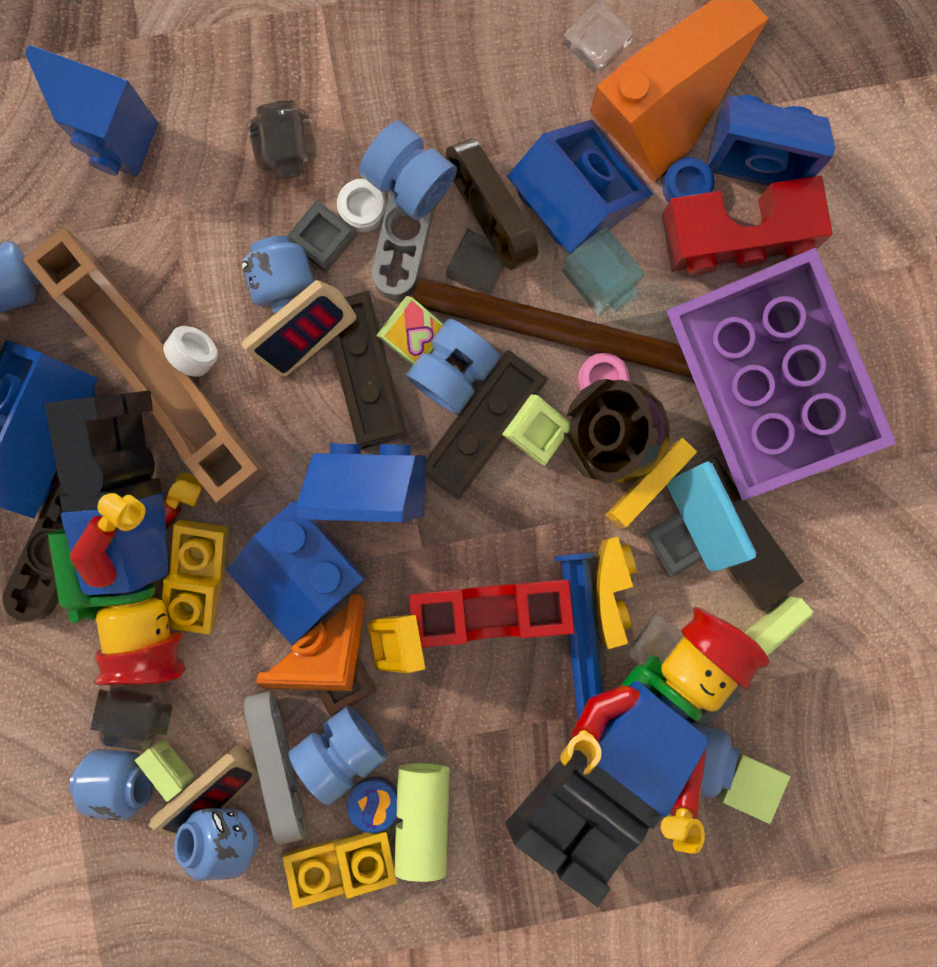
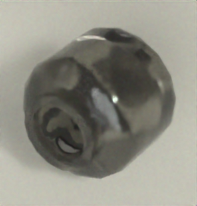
(282, 139)
(131, 715)

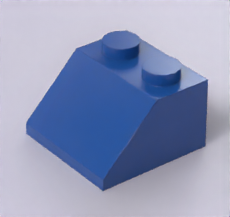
(96, 111)
(769, 141)
(577, 183)
(363, 485)
(295, 573)

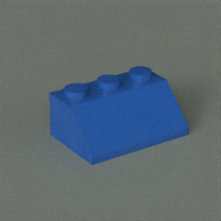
(25, 440)

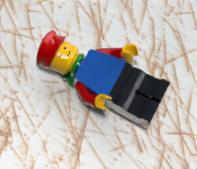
(115, 534)
(635, 760)

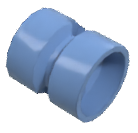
(402, 166)
(443, 381)
(332, 759)

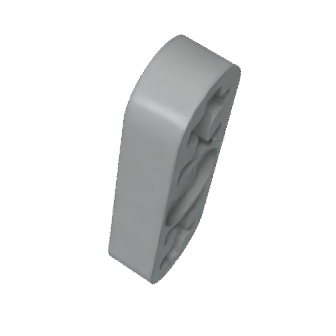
(385, 260)
(275, 768)

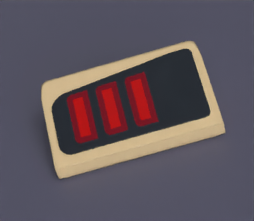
(300, 328)
(212, 789)

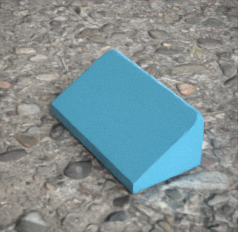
(711, 517)

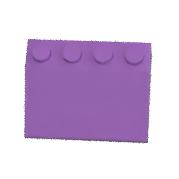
(780, 375)

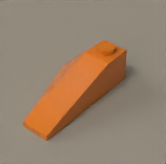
(675, 83)

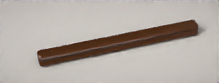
(551, 326)

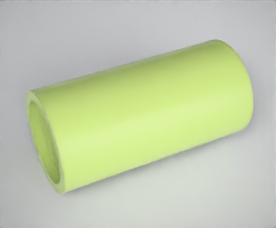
(424, 829)

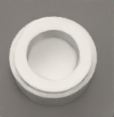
(361, 205)
(190, 351)

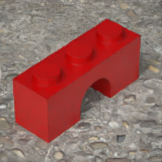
(704, 235)
(493, 612)

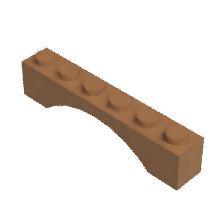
(121, 332)

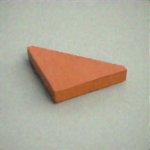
(323, 656)

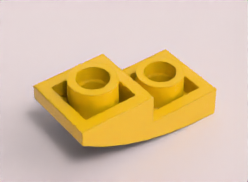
(612, 574)
(195, 575)
(339, 867)

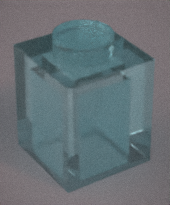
(603, 273)

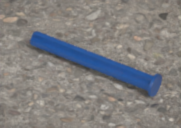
(584, 640)

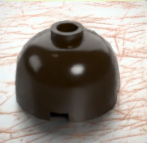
(616, 431)

